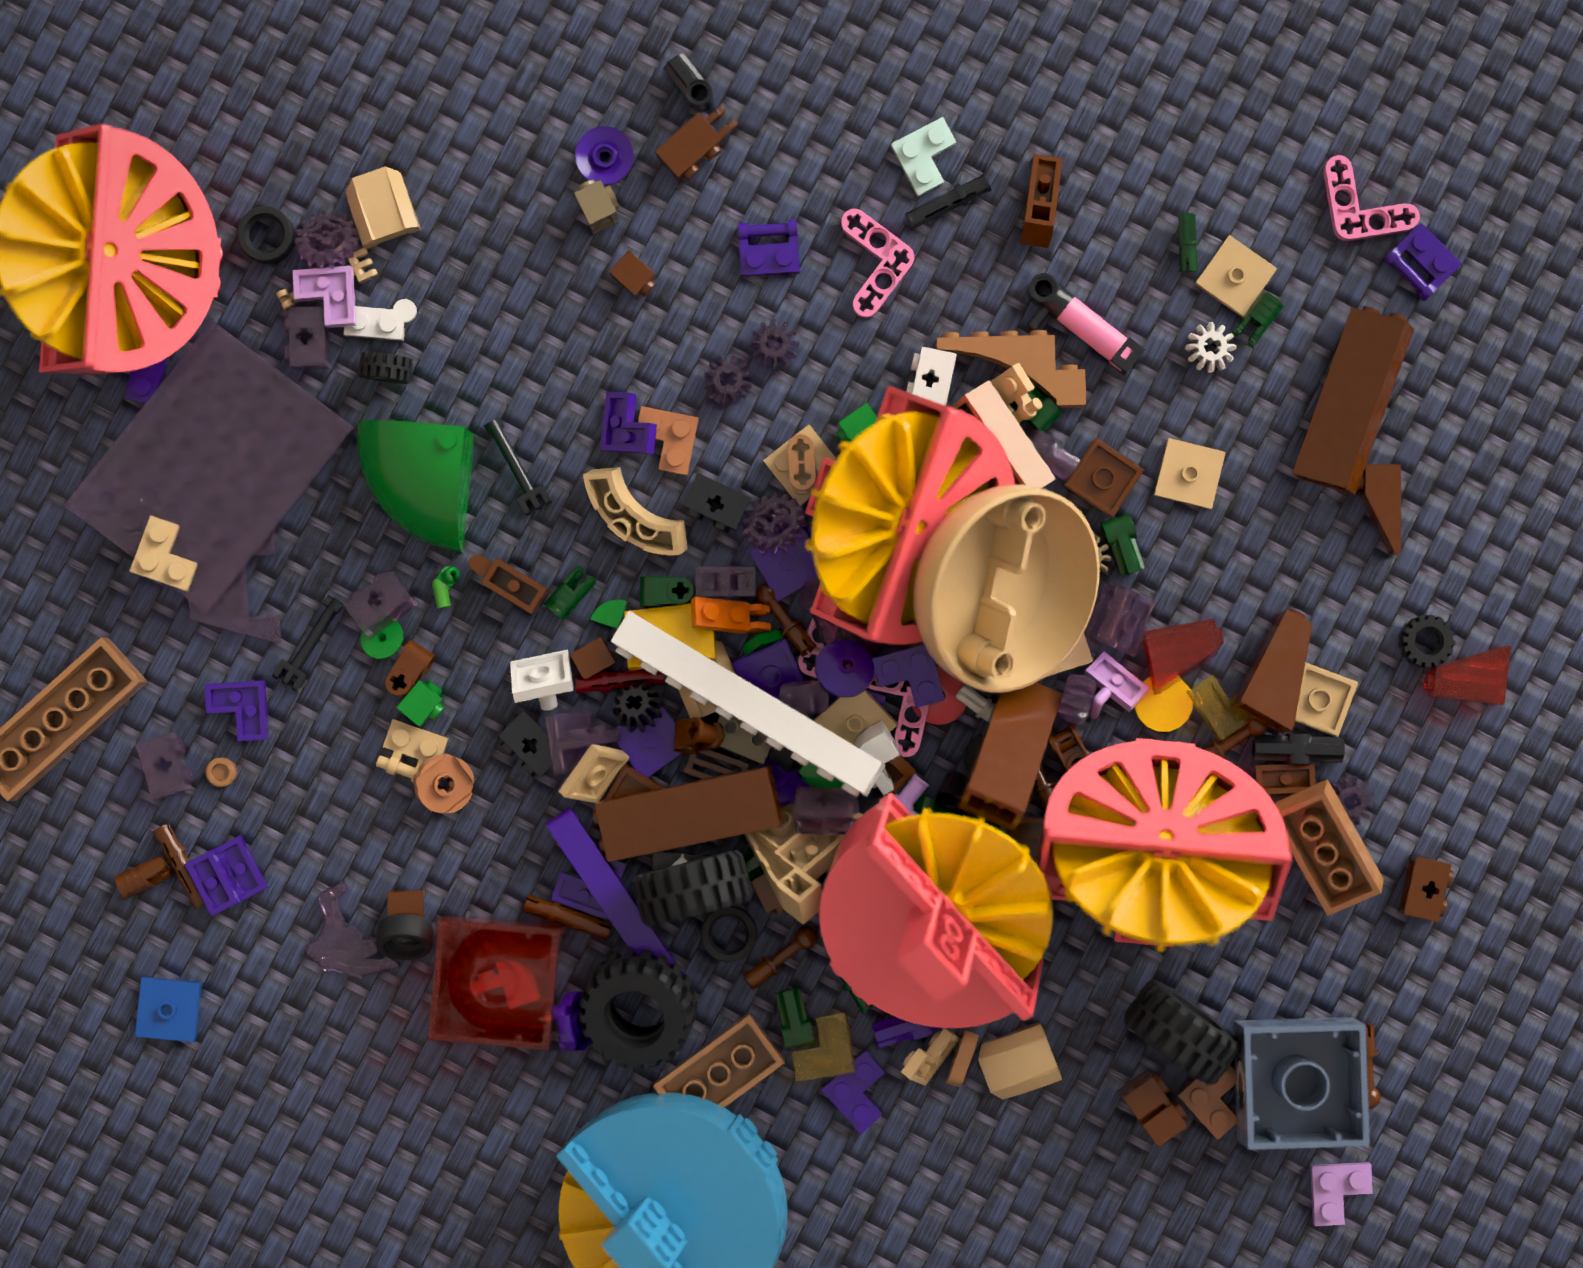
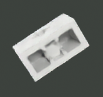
(935, 362)

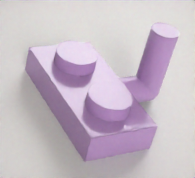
(1114, 683)

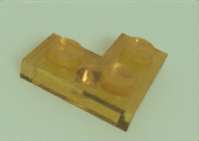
(1217, 708)
(833, 1056)

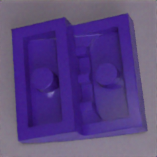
(226, 875)

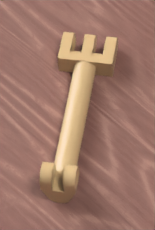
(287, 299)

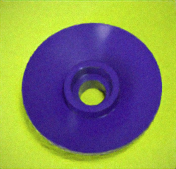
(600, 141)
(839, 680)

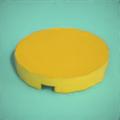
(1165, 710)

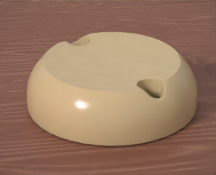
(1006, 587)

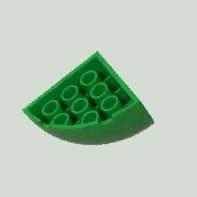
(419, 476)

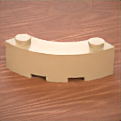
(629, 518)

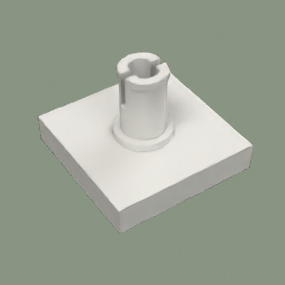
(542, 678)

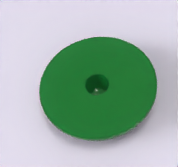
(385, 643)

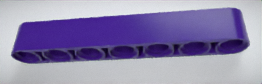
(604, 884)

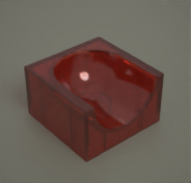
(495, 982)

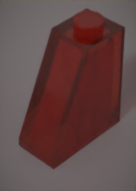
(1179, 650)
(1472, 678)

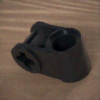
(951, 792)

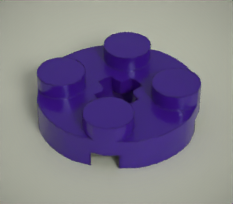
(567, 1017)

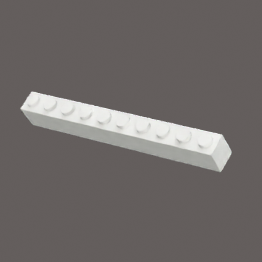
(747, 703)

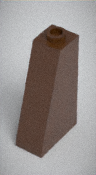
(1277, 672)

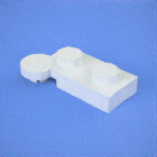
(382, 323)

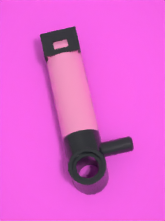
(1083, 322)

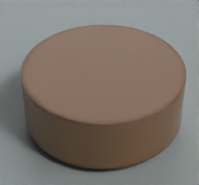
(221, 772)

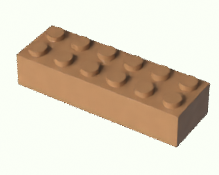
(64, 715)

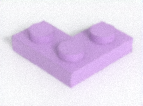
(332, 286)
(1329, 1185)

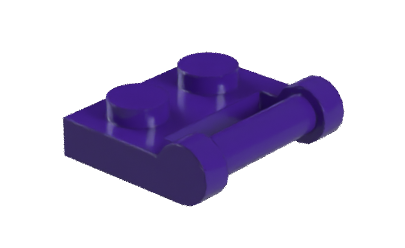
(1428, 255)
(769, 258)

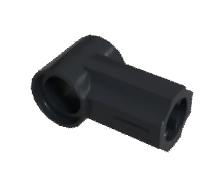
(689, 81)

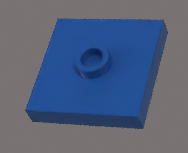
(168, 1009)

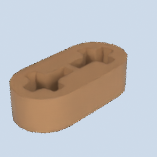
(793, 463)
(962, 1058)

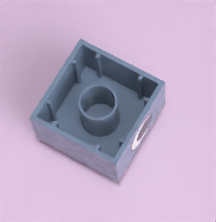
(1301, 1083)

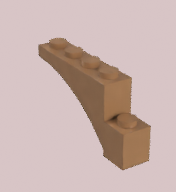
(1035, 355)

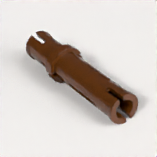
(177, 858)
(573, 919)

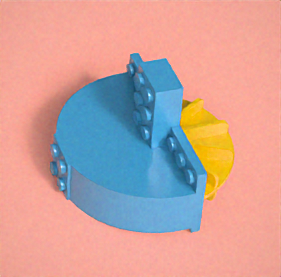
(671, 1188)

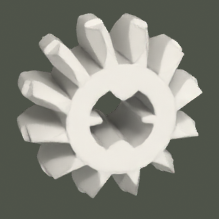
(1211, 337)

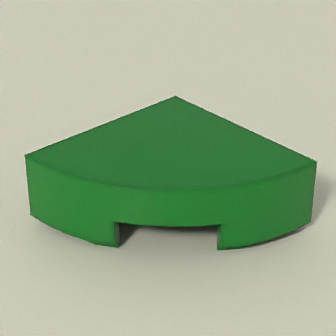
(610, 613)
(761, 640)

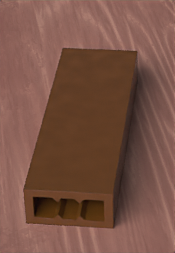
(1353, 399)
(1010, 754)
(688, 813)

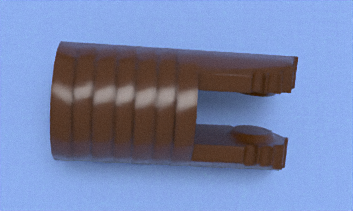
(142, 877)

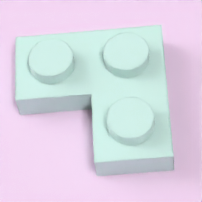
(915, 154)

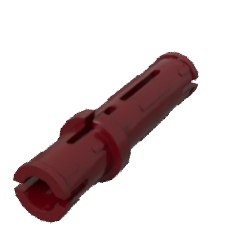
(617, 679)

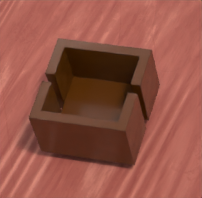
(1153, 1110)

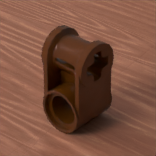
(413, 664)
(695, 735)
(1070, 749)

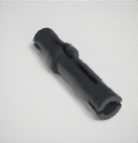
(958, 196)

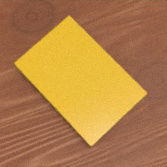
(678, 623)

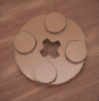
(428, 778)

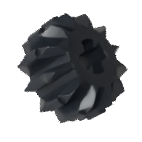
(637, 696)

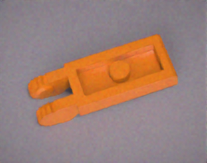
(727, 615)

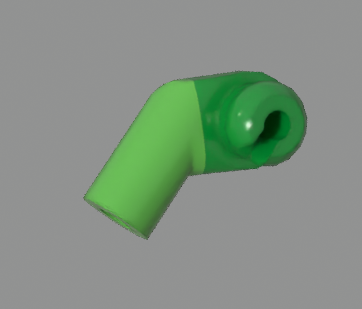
(442, 584)

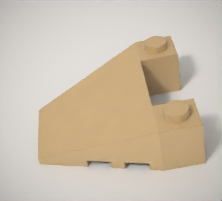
(794, 864)

